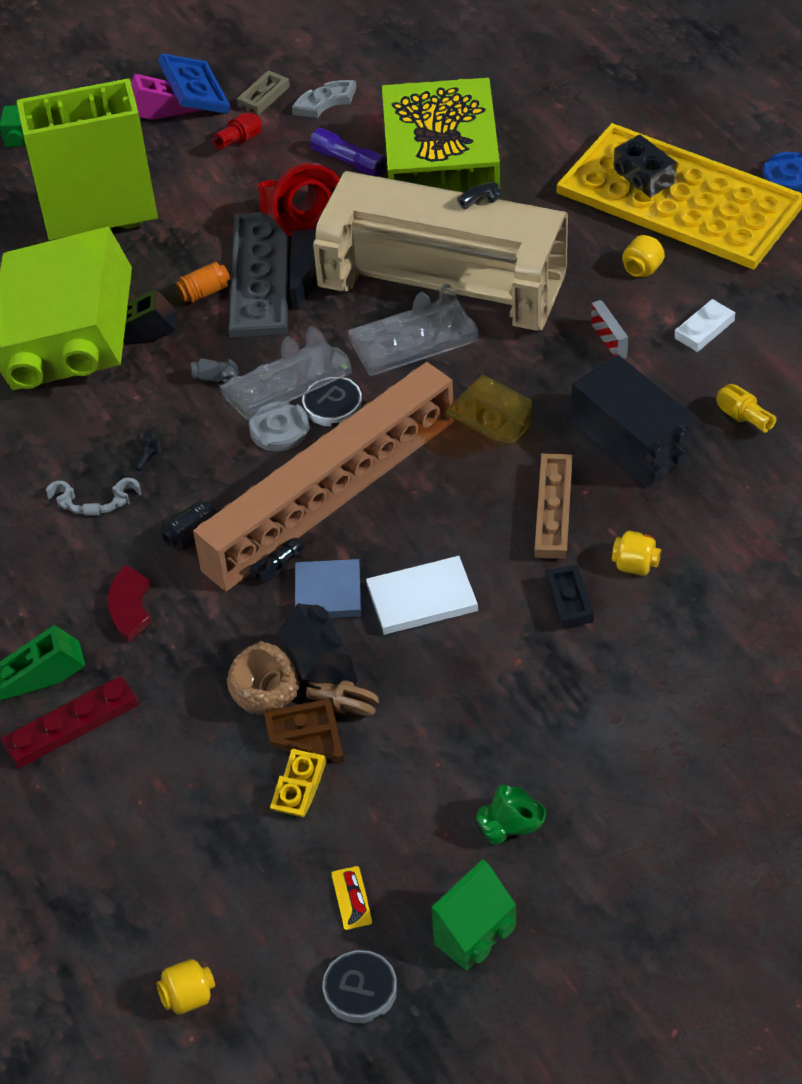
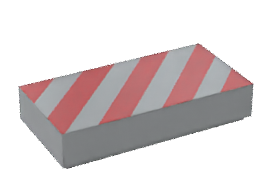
(609, 329)

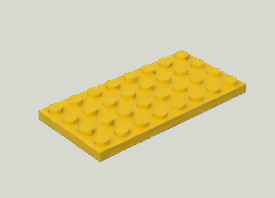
(706, 206)

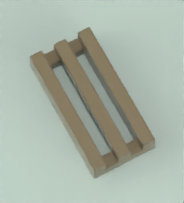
(267, 95)

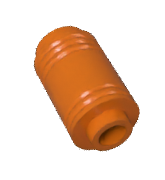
(202, 282)

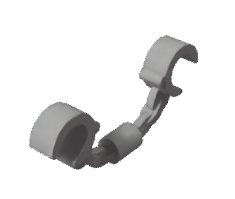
(92, 509)

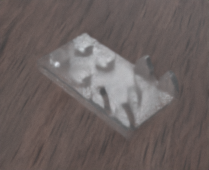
(414, 333)
(287, 378)

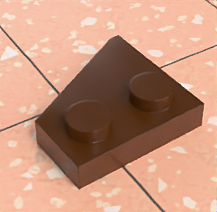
(305, 728)

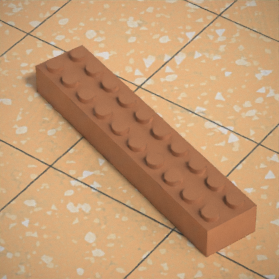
(324, 475)

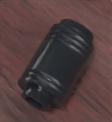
(179, 530)

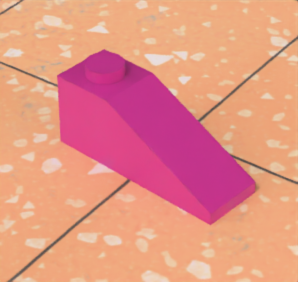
(156, 98)

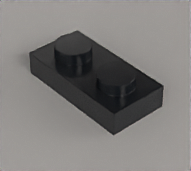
(569, 596)

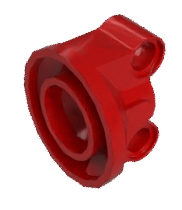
(277, 196)

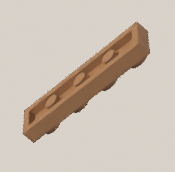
(553, 506)

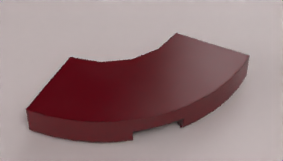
(126, 601)

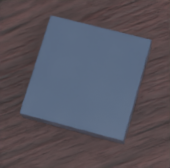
(330, 585)

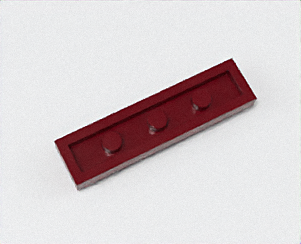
(69, 722)

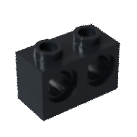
(644, 165)

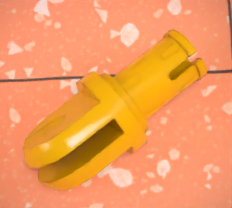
(743, 407)

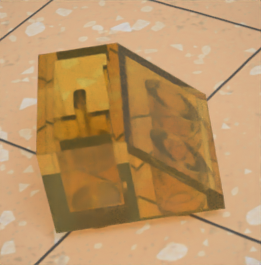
(493, 410)

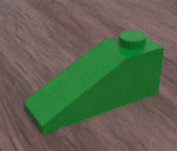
(40, 663)

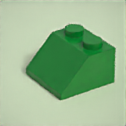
(473, 916)

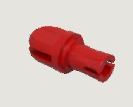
(238, 130)

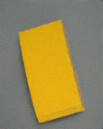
(299, 783)

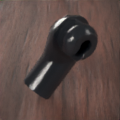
(477, 192)

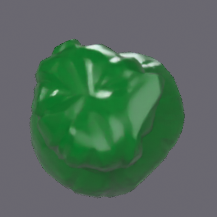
(510, 814)

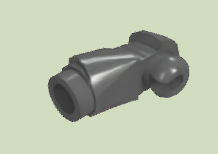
(214, 371)

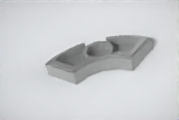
(332, 94)

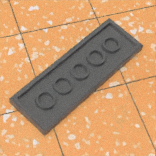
(259, 277)

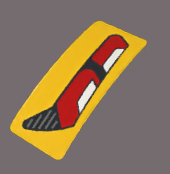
(351, 897)

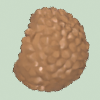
(263, 678)

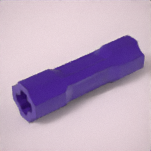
(333, 146)

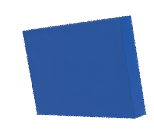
(193, 83)

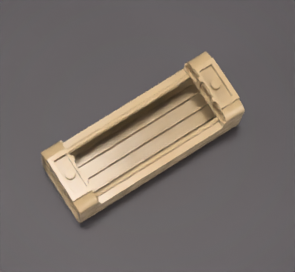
(427, 240)

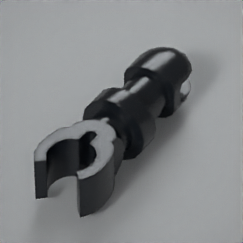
(276, 559)

